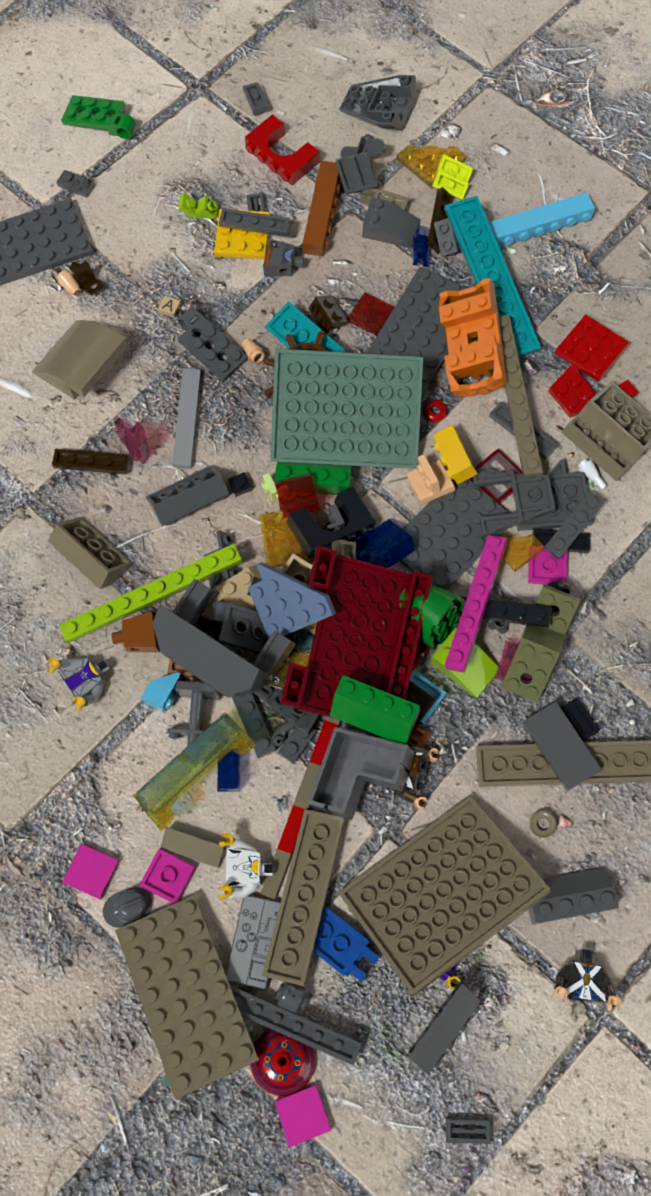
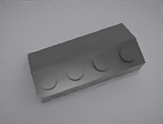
(187, 495)
(575, 896)
(443, 1028)

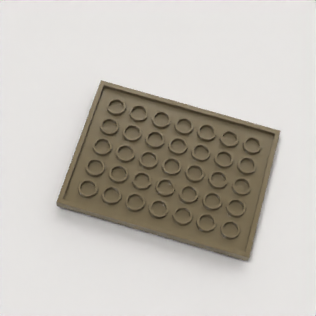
(443, 894)

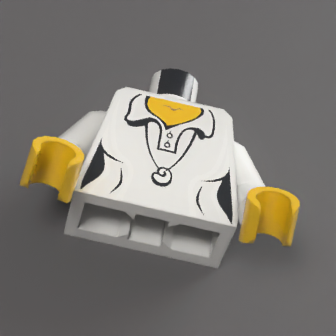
(242, 868)

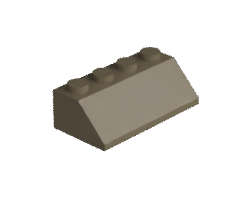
(89, 552)

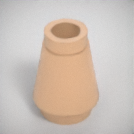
(68, 282)
(254, 352)

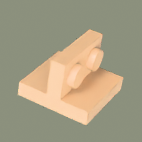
(429, 480)

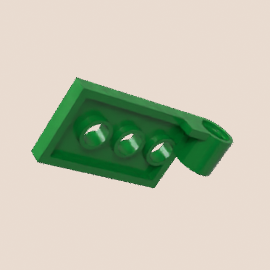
(117, 125)

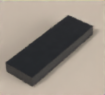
(579, 545)

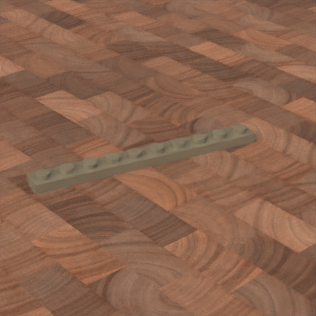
(518, 404)

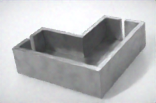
(350, 763)

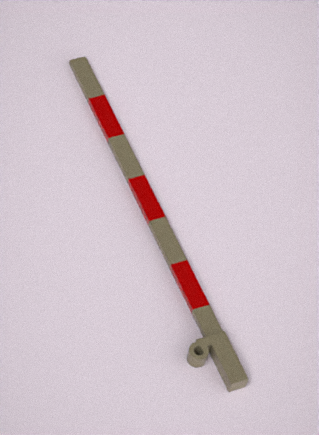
(293, 824)

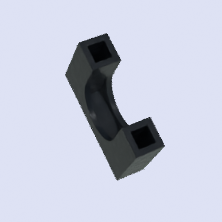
(310, 535)

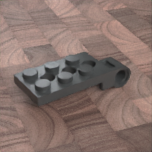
(194, 321)

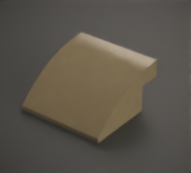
(81, 357)
(611, 430)

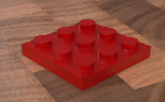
(591, 348)

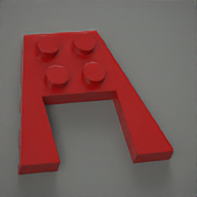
(574, 392)

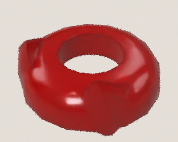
(435, 417)

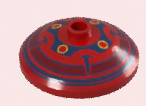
(282, 1079)

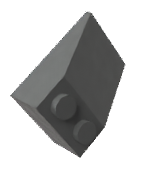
(389, 223)

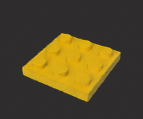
(240, 243)

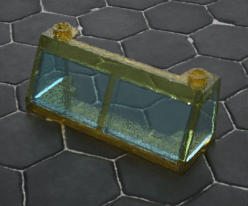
(190, 766)

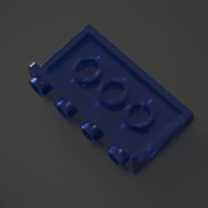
(384, 545)

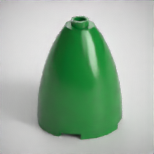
(439, 614)

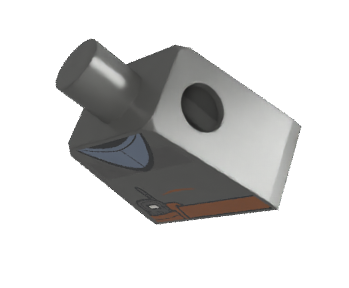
(280, 259)

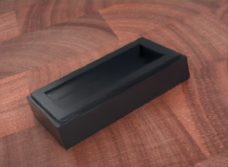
(580, 719)

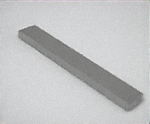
(186, 418)

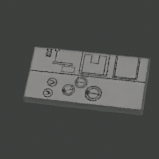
(252, 942)

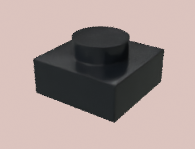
(240, 484)

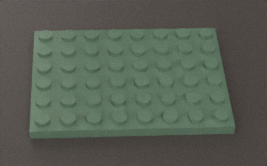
(346, 408)

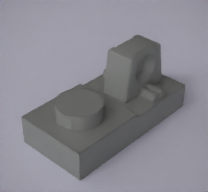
(75, 183)

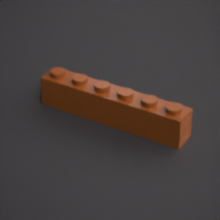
(321, 209)

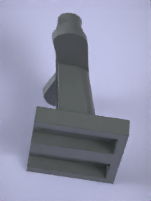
(356, 166)
(198, 693)

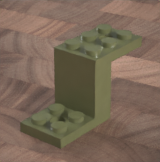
(540, 646)

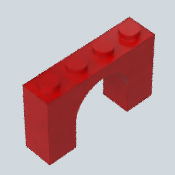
(288, 167)

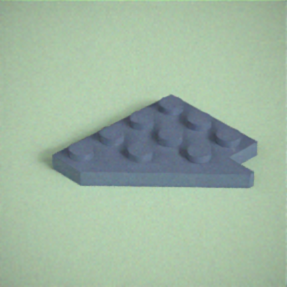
(287, 602)

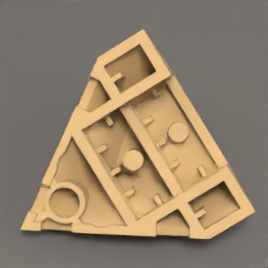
(235, 592)

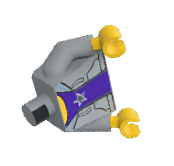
(80, 678)

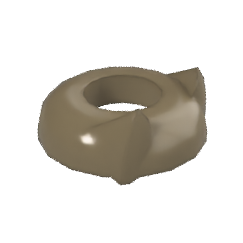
(543, 815)

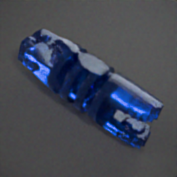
(420, 246)

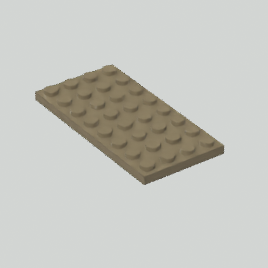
(186, 997)

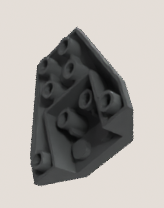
(381, 100)

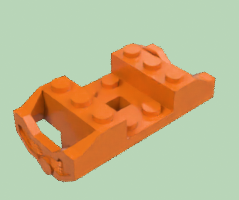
(466, 316)

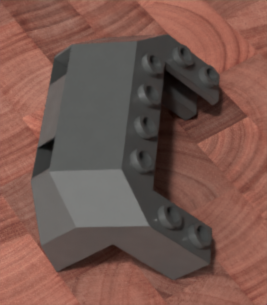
(209, 658)

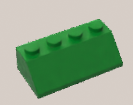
(326, 477)
(374, 710)

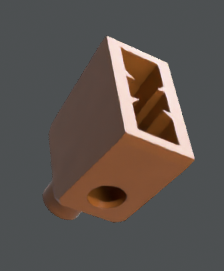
(138, 634)

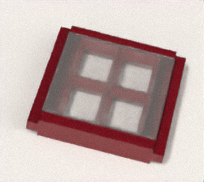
(500, 463)

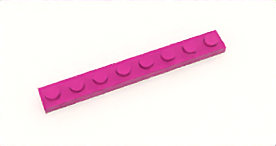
(475, 604)

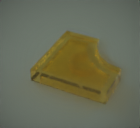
(521, 550)

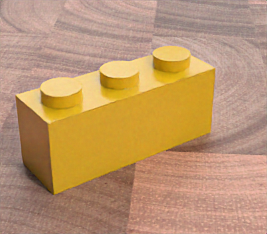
(454, 455)

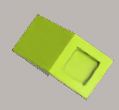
(202, 208)

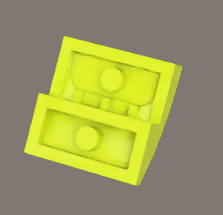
(452, 176)

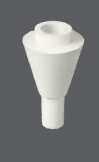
(591, 472)

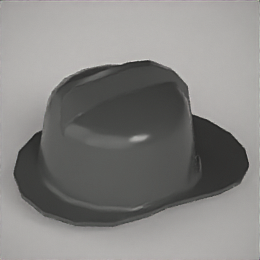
(127, 907)

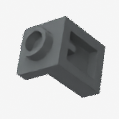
(335, 519)

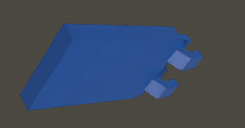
(342, 945)

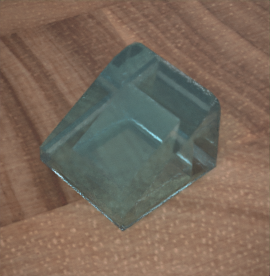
(303, 641)

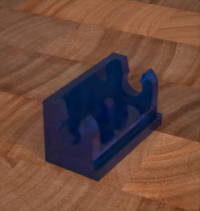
(229, 773)

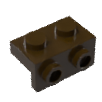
(327, 313)

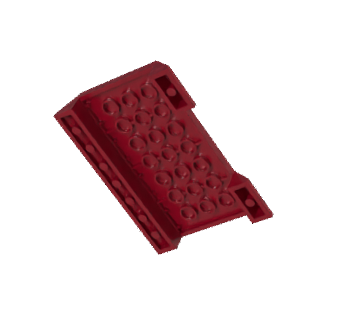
(365, 638)

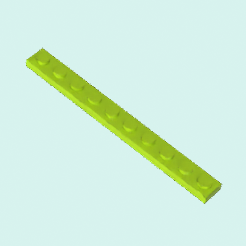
(149, 593)

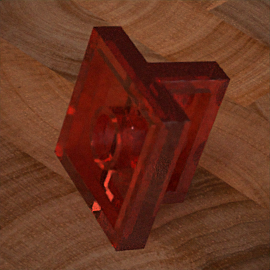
(297, 493)

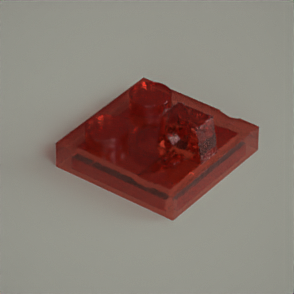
(370, 314)

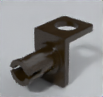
(86, 277)

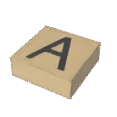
(169, 306)

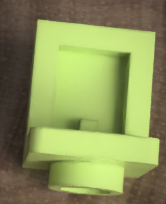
(269, 487)

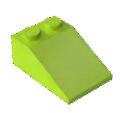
(478, 672)

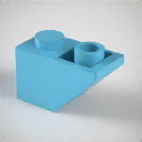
(161, 691)

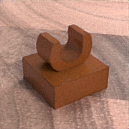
(418, 737)

